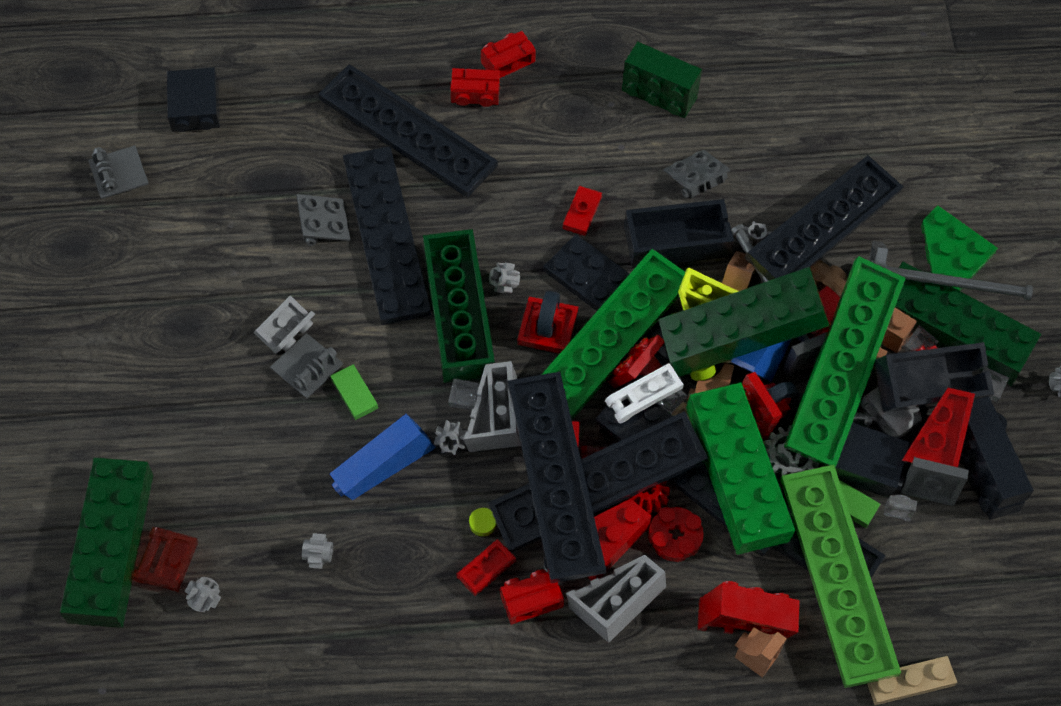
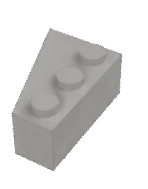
(493, 417)
(619, 597)

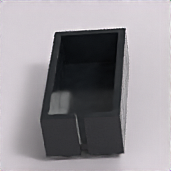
(679, 231)
(923, 376)
(993, 463)

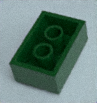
(661, 79)

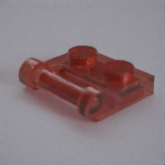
(172, 562)

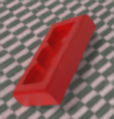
(582, 210)
(486, 567)

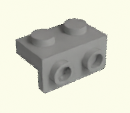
(284, 324)

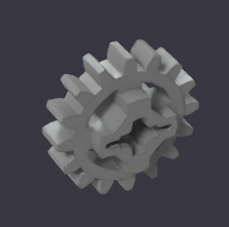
(781, 458)

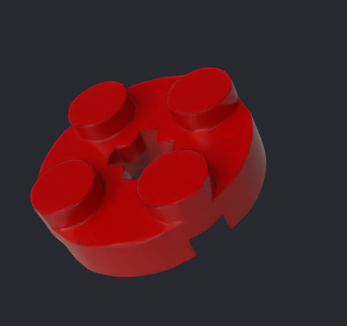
(680, 519)

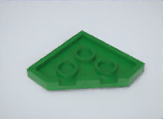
(953, 246)

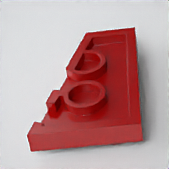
(944, 430)

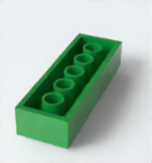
(740, 469)

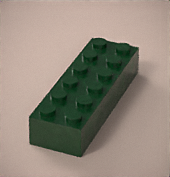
(458, 304)
(963, 320)
(743, 322)
(107, 543)

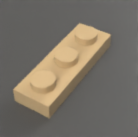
(914, 680)

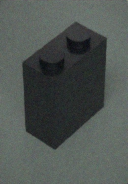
(193, 99)
(872, 461)

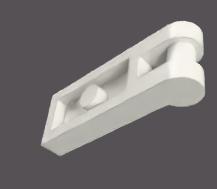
(644, 392)

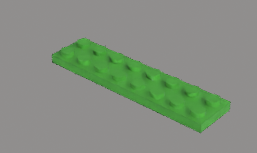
(840, 577)

